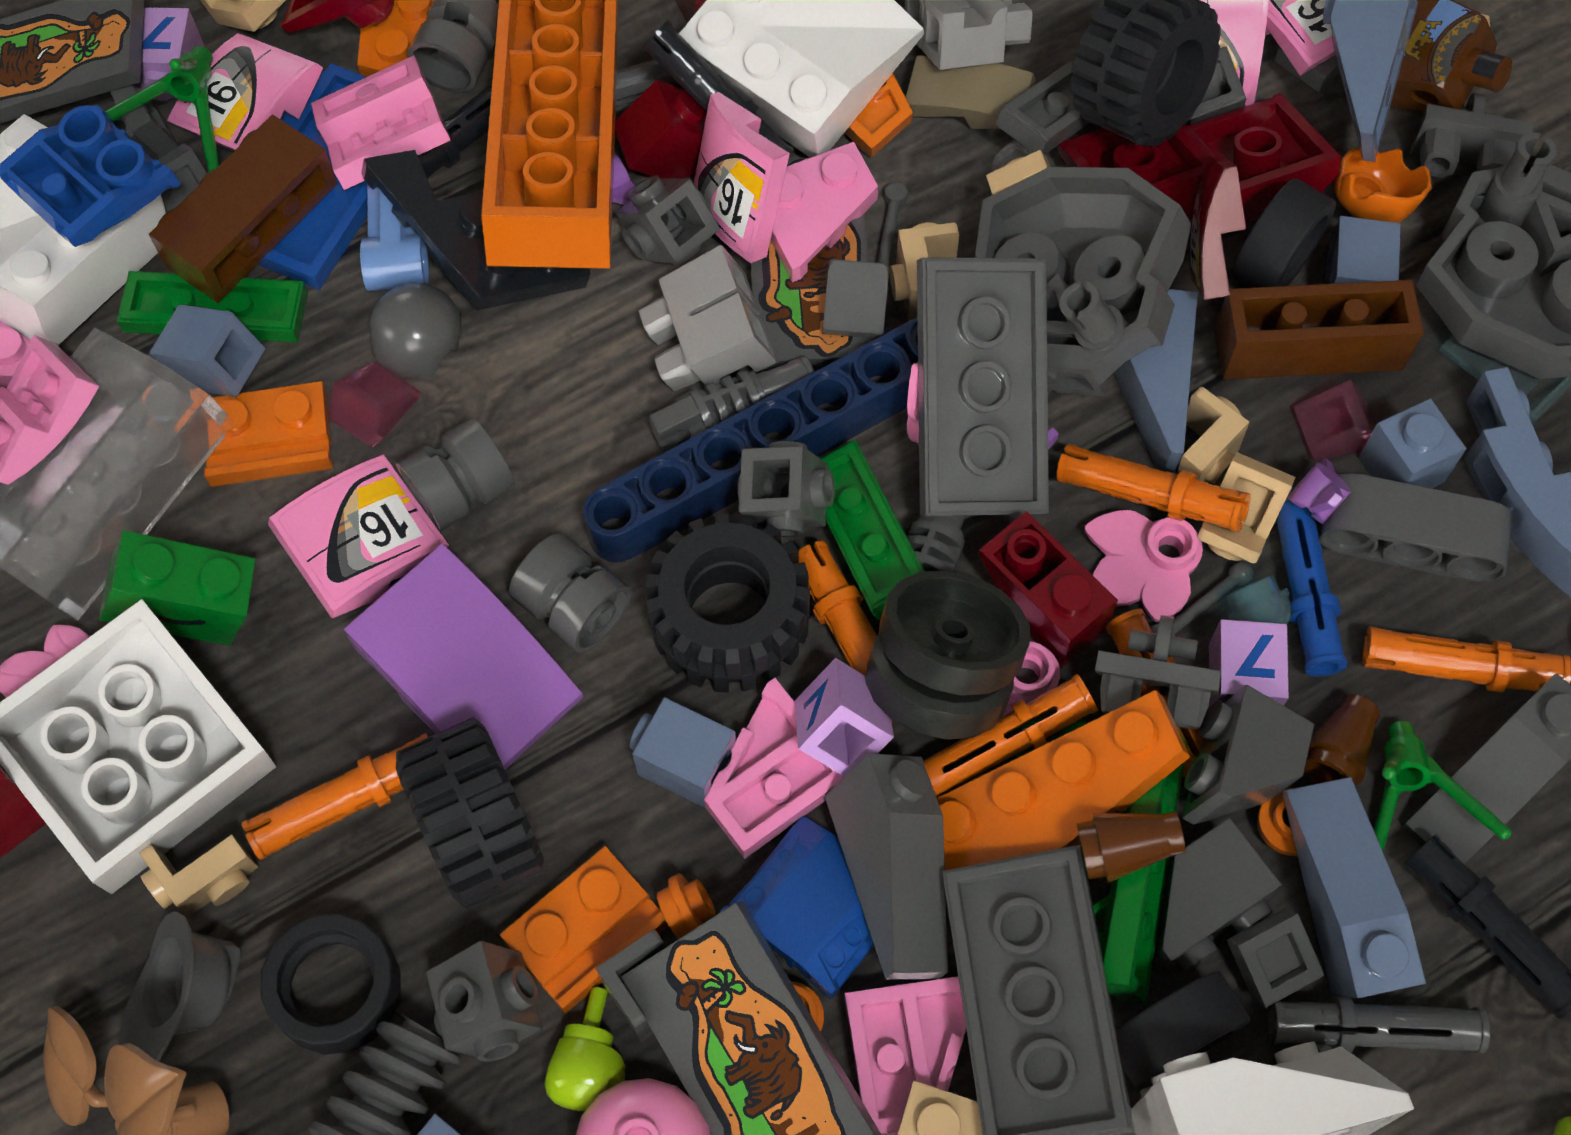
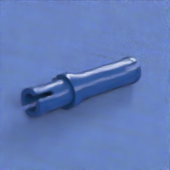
(1313, 604)

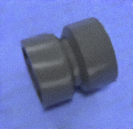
(455, 42)
(456, 473)
(561, 585)

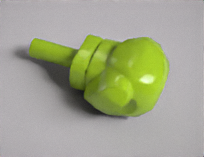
(584, 1060)

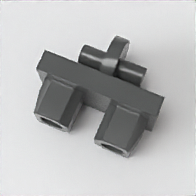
(1465, 137)
(1187, 685)

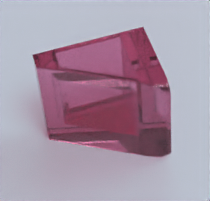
(371, 402)
(1335, 421)

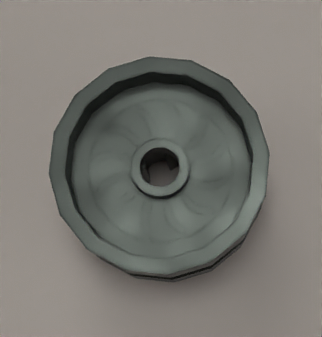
(947, 654)

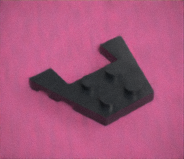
(456, 237)

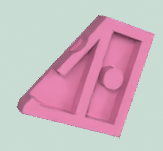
(819, 203)
(904, 1038)

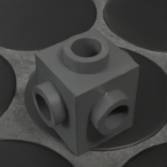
(666, 220)
(785, 487)
(484, 1001)

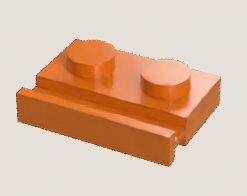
(272, 435)
(582, 926)

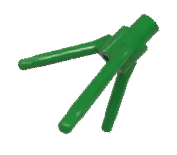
(187, 83)
(1411, 769)

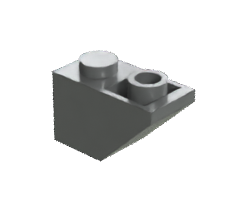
(1246, 755)
(1206, 893)

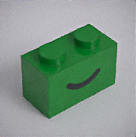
(186, 586)

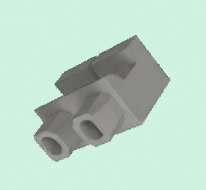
(969, 30)
(714, 320)

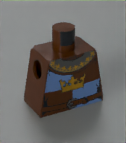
(1447, 57)

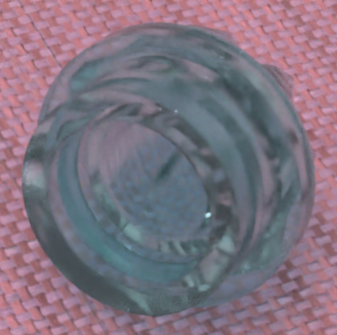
(1260, 602)

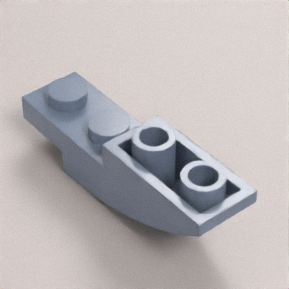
(1517, 472)

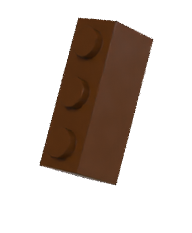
(243, 208)
(1318, 329)

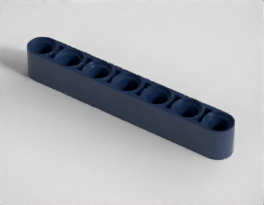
(786, 411)

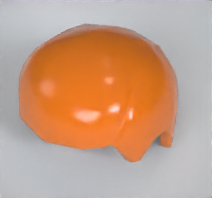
(1380, 188)

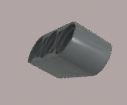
(1420, 529)

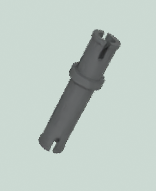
(1371, 1025)

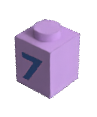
(165, 37)
(1250, 656)
(840, 720)

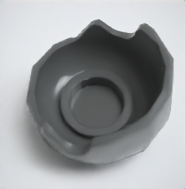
(414, 329)

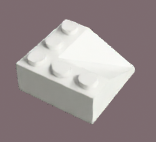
(804, 60)
(46, 280)
(125, 747)
(1298, 1096)

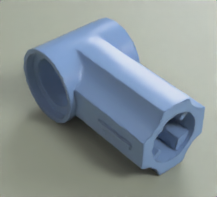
(391, 251)

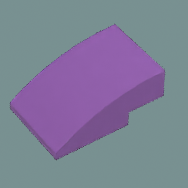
(462, 656)

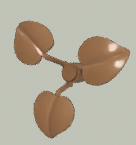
(138, 1089)

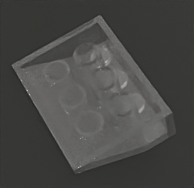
(107, 475)

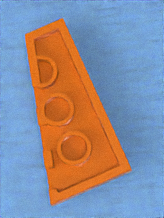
(1045, 793)

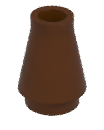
(1343, 742)
(1128, 842)

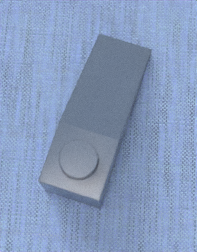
(1369, 53)
(1159, 384)
(1351, 893)

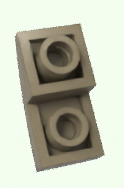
(965, 91)

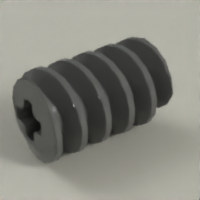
(391, 1083)

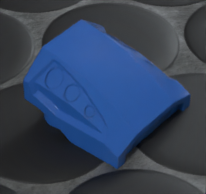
(84, 175)
(810, 907)

